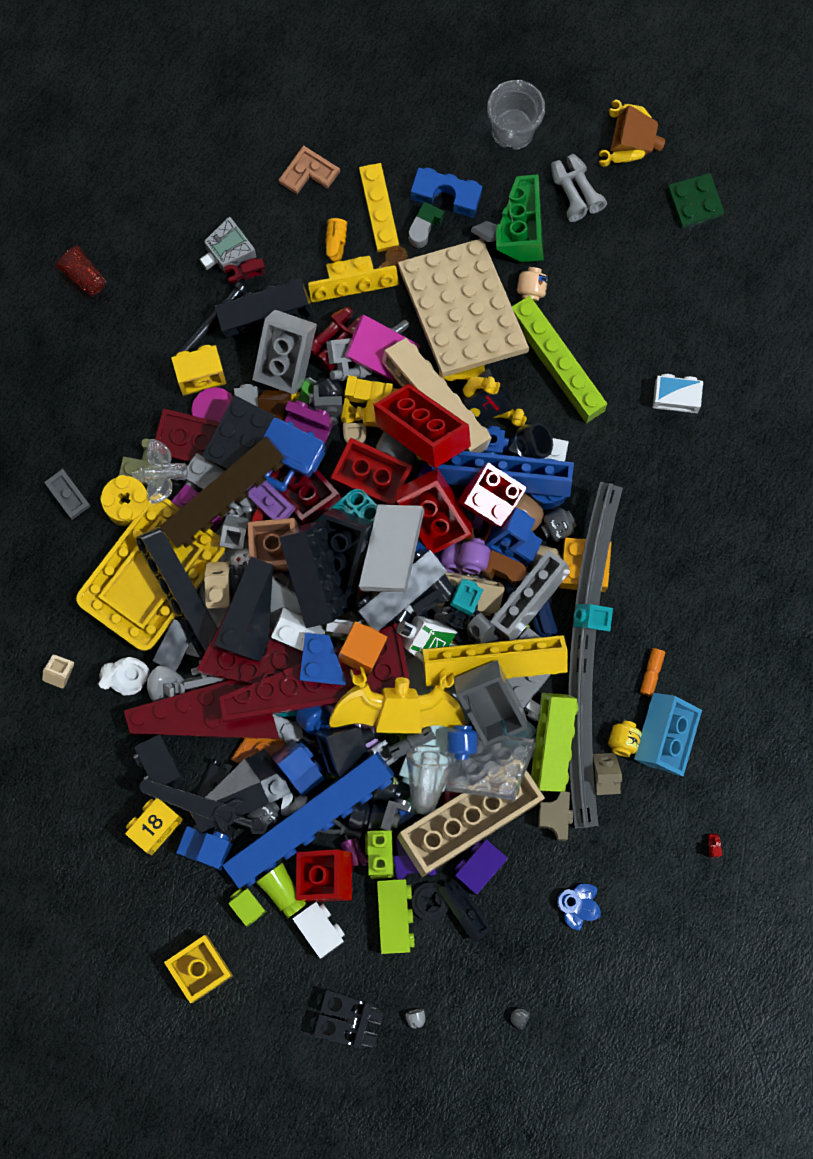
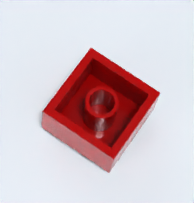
(324, 876)

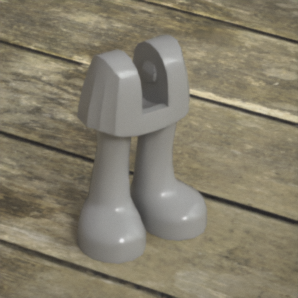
(577, 209)

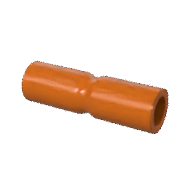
(653, 668)

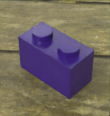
(480, 867)

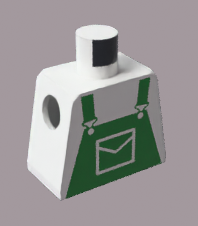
(425, 634)

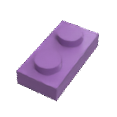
(271, 501)

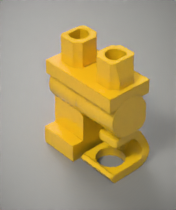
(365, 393)

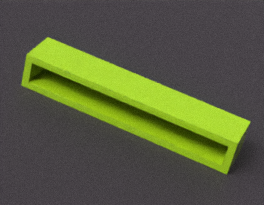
(559, 360)

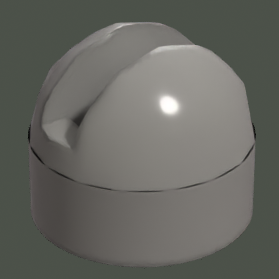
(415, 1018)

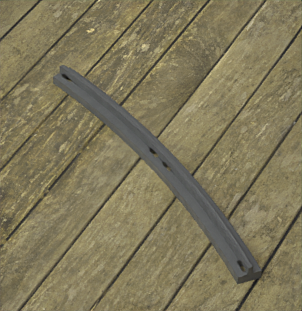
(582, 683)

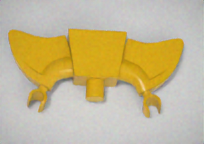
(399, 707)

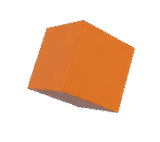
(362, 647)

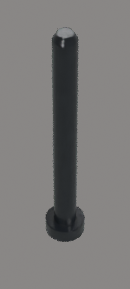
(238, 290)

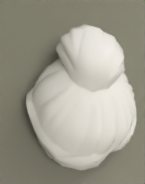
(124, 676)

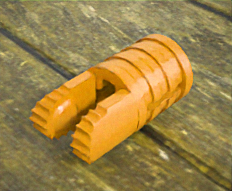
(335, 238)

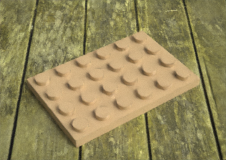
(462, 307)

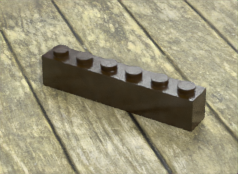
(223, 492)

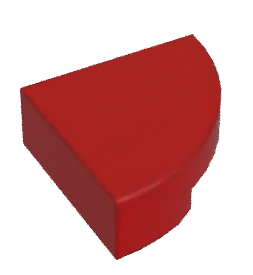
(714, 846)

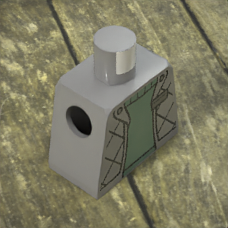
(227, 246)

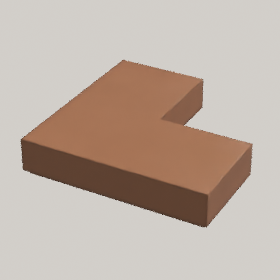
(307, 165)

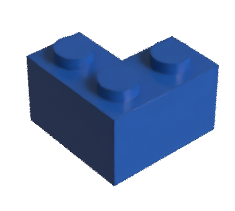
(515, 538)
(298, 767)
(205, 848)

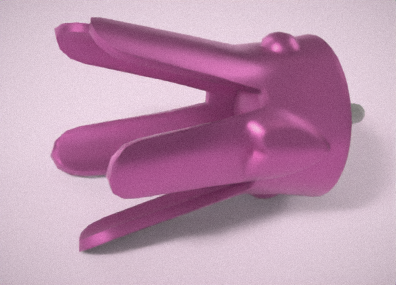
(353, 846)

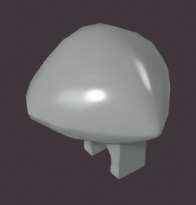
(164, 683)

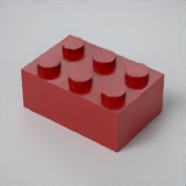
(371, 471)
(443, 518)

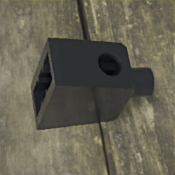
(344, 747)

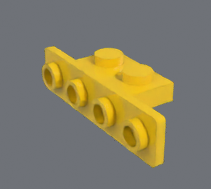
(351, 278)

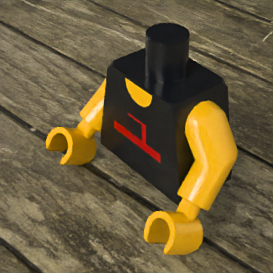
(490, 399)

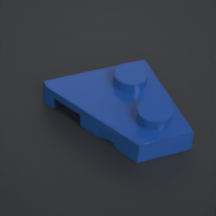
(320, 660)

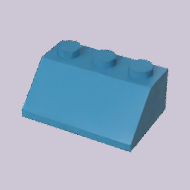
(668, 734)

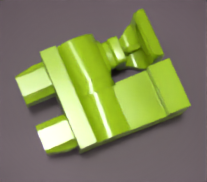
(379, 851)

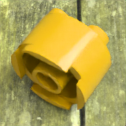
(124, 488)

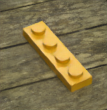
(379, 207)

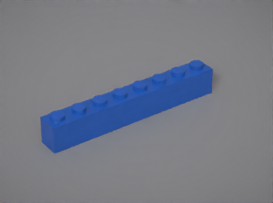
(309, 819)

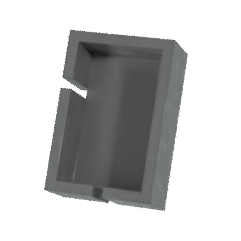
(489, 702)

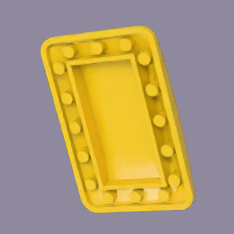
(126, 593)

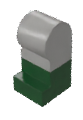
(423, 224)

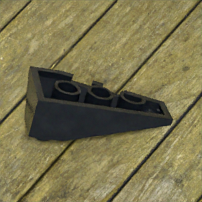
(248, 617)
(254, 780)

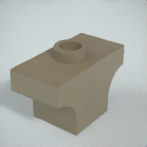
(606, 774)
(556, 816)

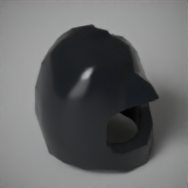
(531, 441)

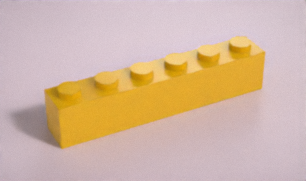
(515, 657)

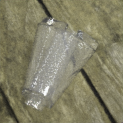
(427, 776)

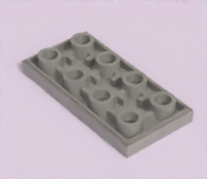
(391, 548)

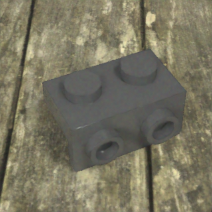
(331, 404)

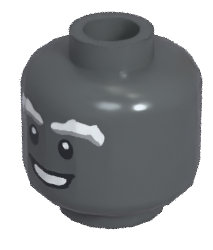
(558, 525)
(268, 814)

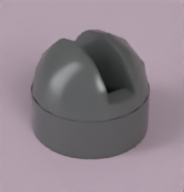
(519, 1018)

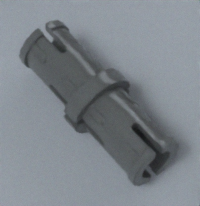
(401, 747)

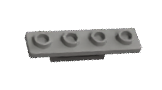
(202, 473)

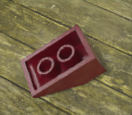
(308, 495)

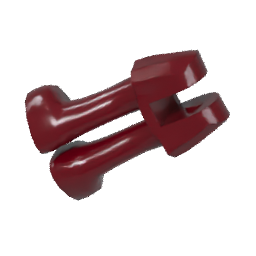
(338, 320)

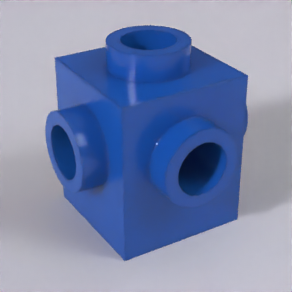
(501, 444)

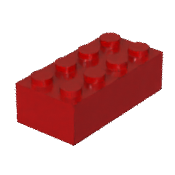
(422, 425)

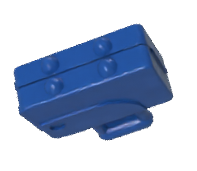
(301, 449)

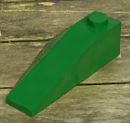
(521, 225)

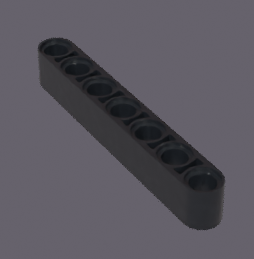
(177, 588)

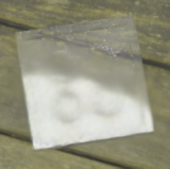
(493, 769)

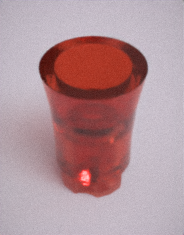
(81, 271)

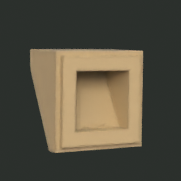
(57, 671)

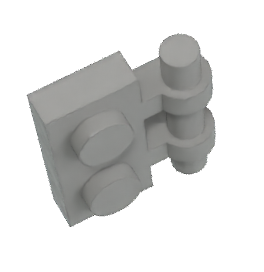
(336, 354)

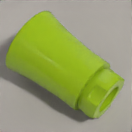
(281, 890)

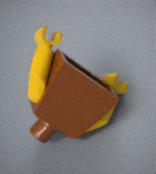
(633, 134)

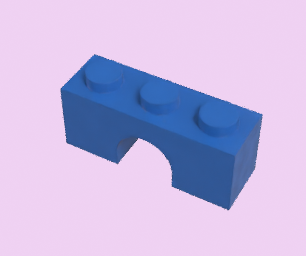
(430, 184)

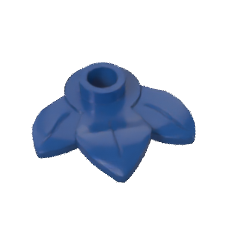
(582, 907)

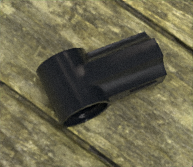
(437, 593)

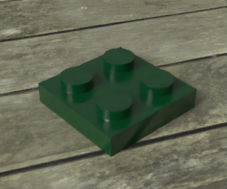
(695, 200)

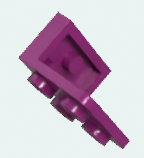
(309, 420)

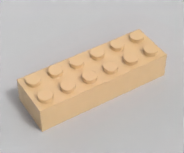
(463, 824)

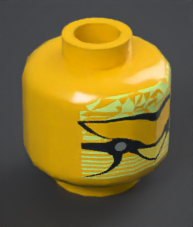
(625, 739)

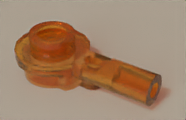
(393, 256)

